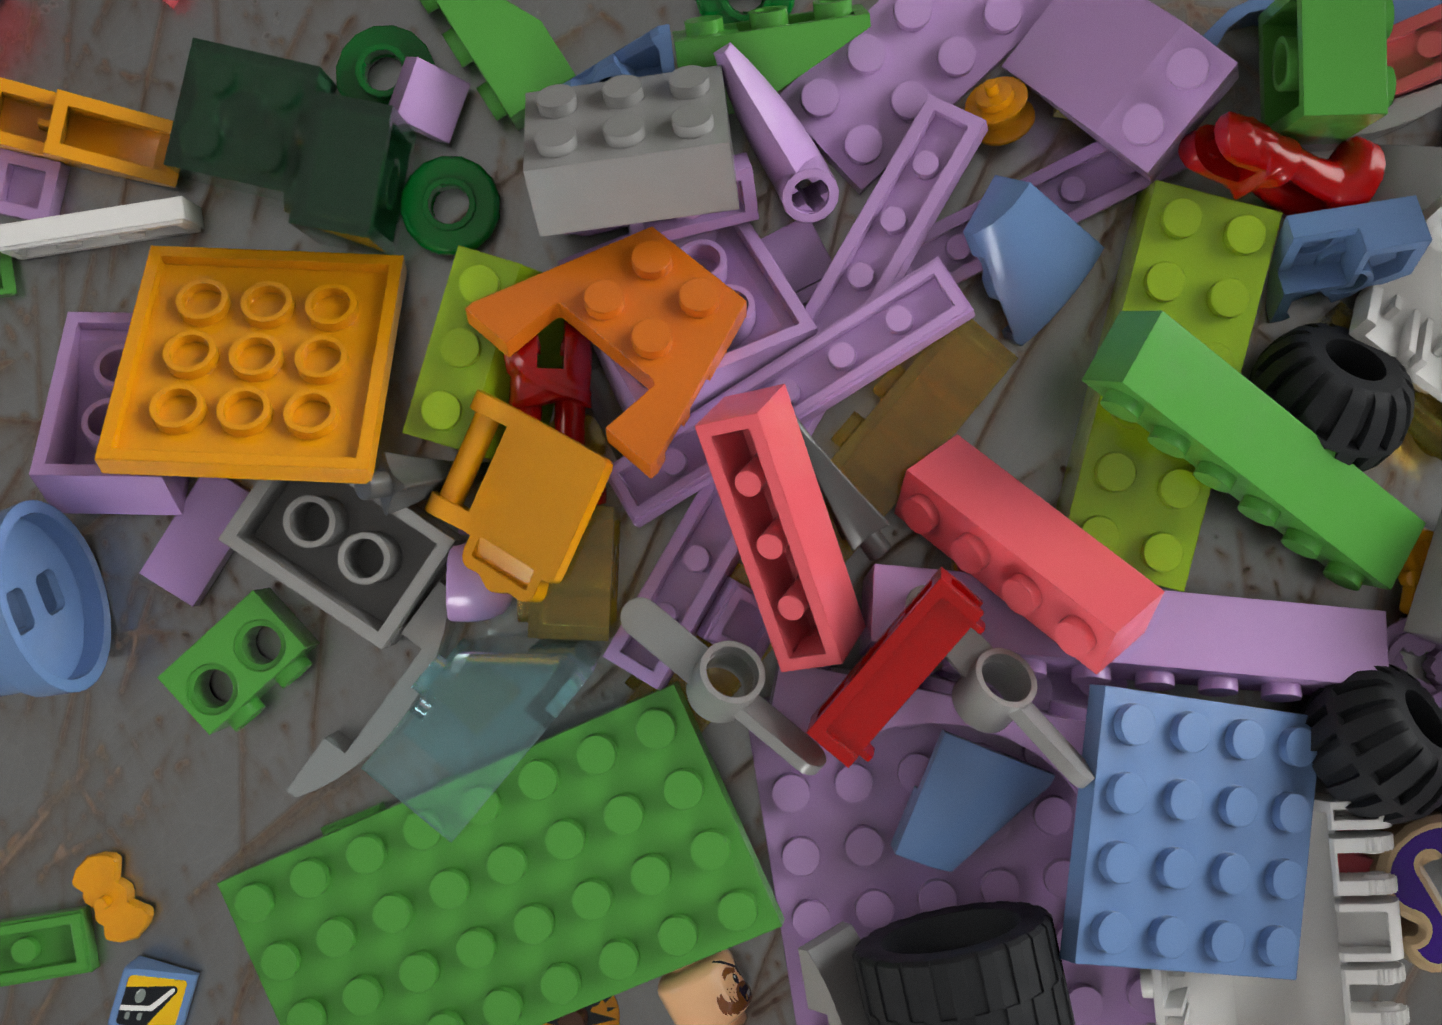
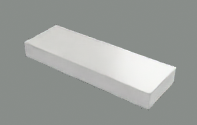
(100, 228)

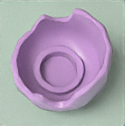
(466, 594)

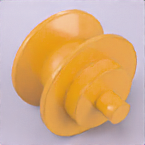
(1004, 107)

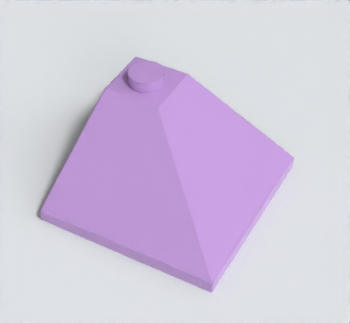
(773, 319)

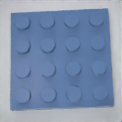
(1190, 836)

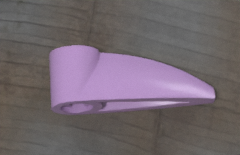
(778, 140)

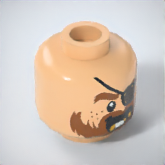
(706, 992)

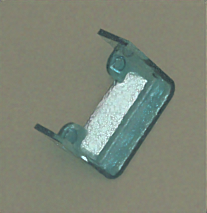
(477, 723)

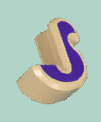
(1419, 900)

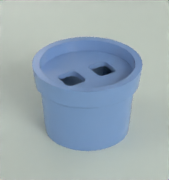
(50, 604)

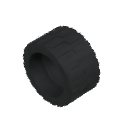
(965, 968)

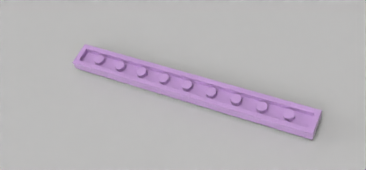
(866, 264)

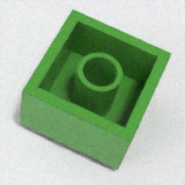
(1325, 67)

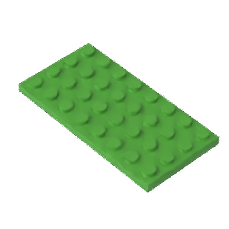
(568, 885)

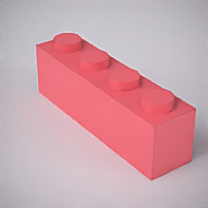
(781, 528)
(1027, 553)

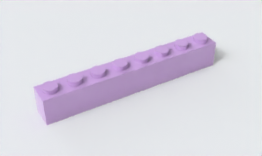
(1189, 640)

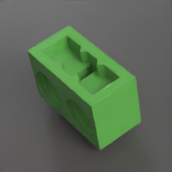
(233, 649)

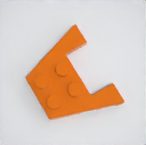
(643, 309)

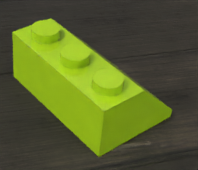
(464, 360)

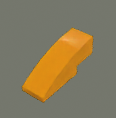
(85, 133)

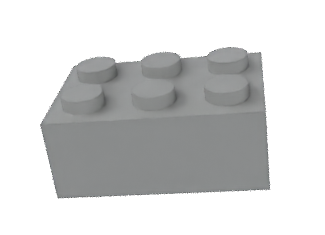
(629, 150)
(344, 552)

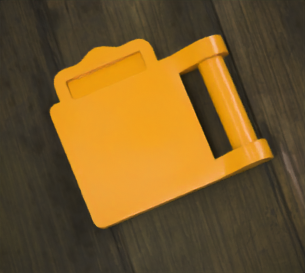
(529, 501)

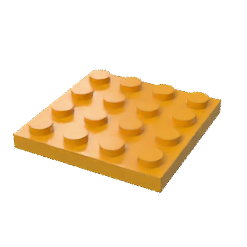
(255, 365)

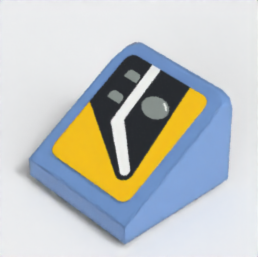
(153, 994)

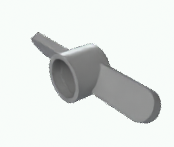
(691, 658)
(1017, 684)

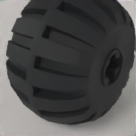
(1339, 390)
(1378, 744)

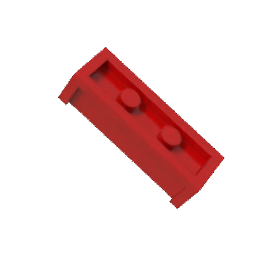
(895, 667)

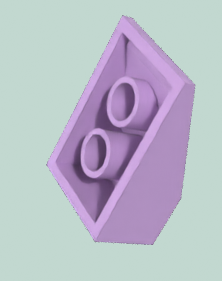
(1124, 75)
(73, 424)

